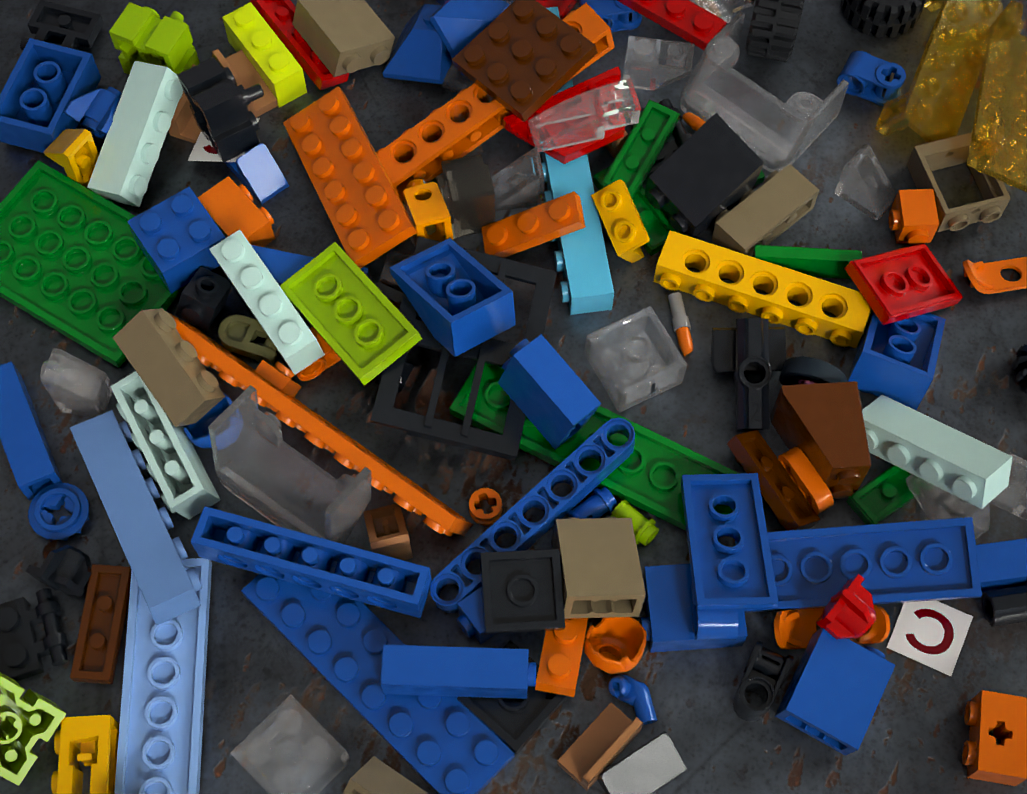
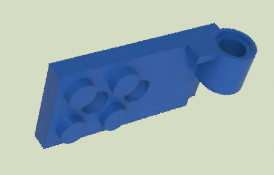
(725, 575)

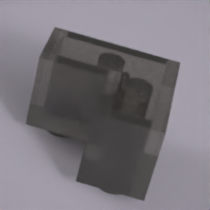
(467, 194)

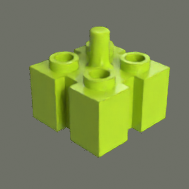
(153, 40)
(21, 725)

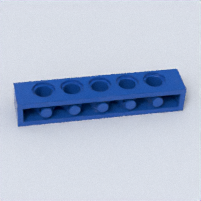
(312, 562)

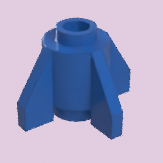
(96, 109)

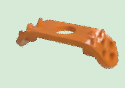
(988, 279)
(796, 626)

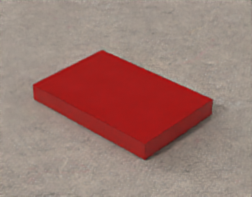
(903, 283)

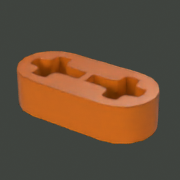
(807, 479)

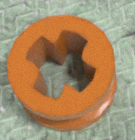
(492, 498)

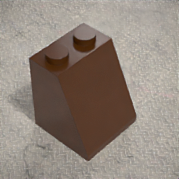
(828, 428)

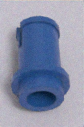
(595, 506)

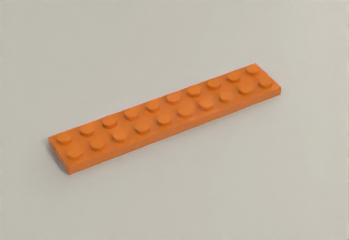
(324, 434)

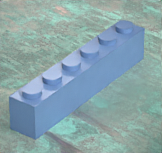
(135, 517)

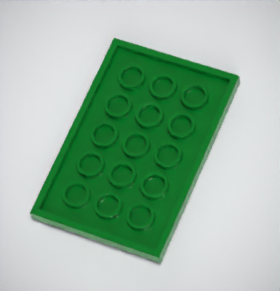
(74, 261)

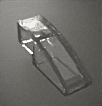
(586, 116)

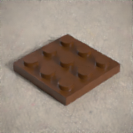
(524, 57)

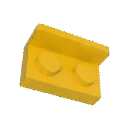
(621, 220)

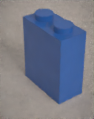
(547, 390)
(670, 611)
(835, 691)

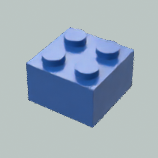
(177, 238)

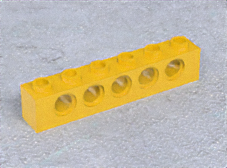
(753, 274)

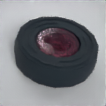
(809, 371)

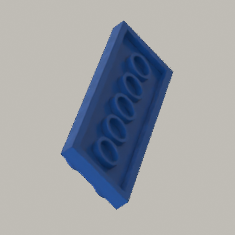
(896, 560)

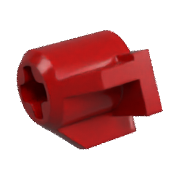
(849, 611)

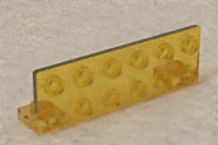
(945, 71)
(1000, 119)

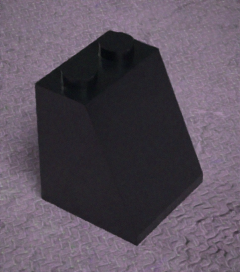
(703, 177)

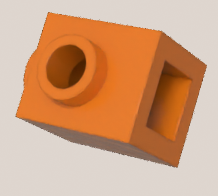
(914, 216)

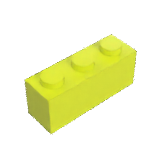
(266, 52)

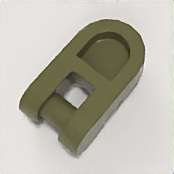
(239, 336)

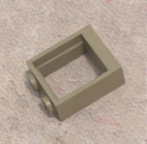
(949, 153)

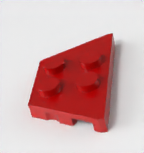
(566, 154)

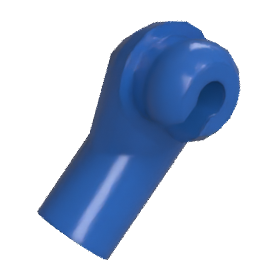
(635, 694)

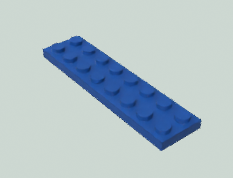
(346, 647)

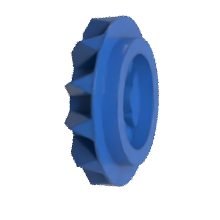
(52, 499)

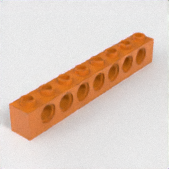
(481, 118)

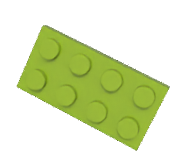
(350, 313)

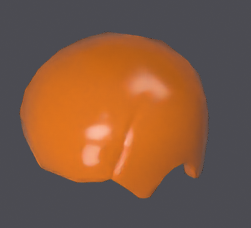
(615, 644)

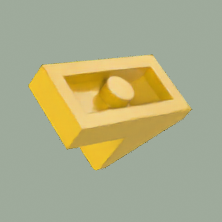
(76, 153)

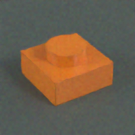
(279, 376)

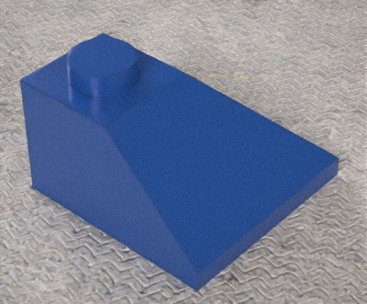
(463, 20)
(419, 51)

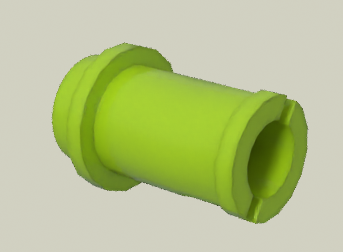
(643, 528)

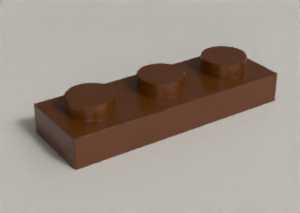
(775, 483)
(101, 624)

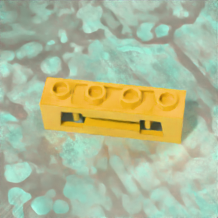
(79, 741)

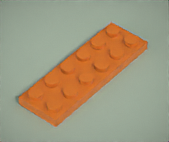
(349, 178)

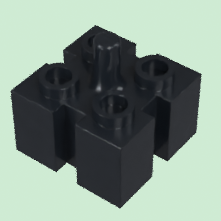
(221, 108)

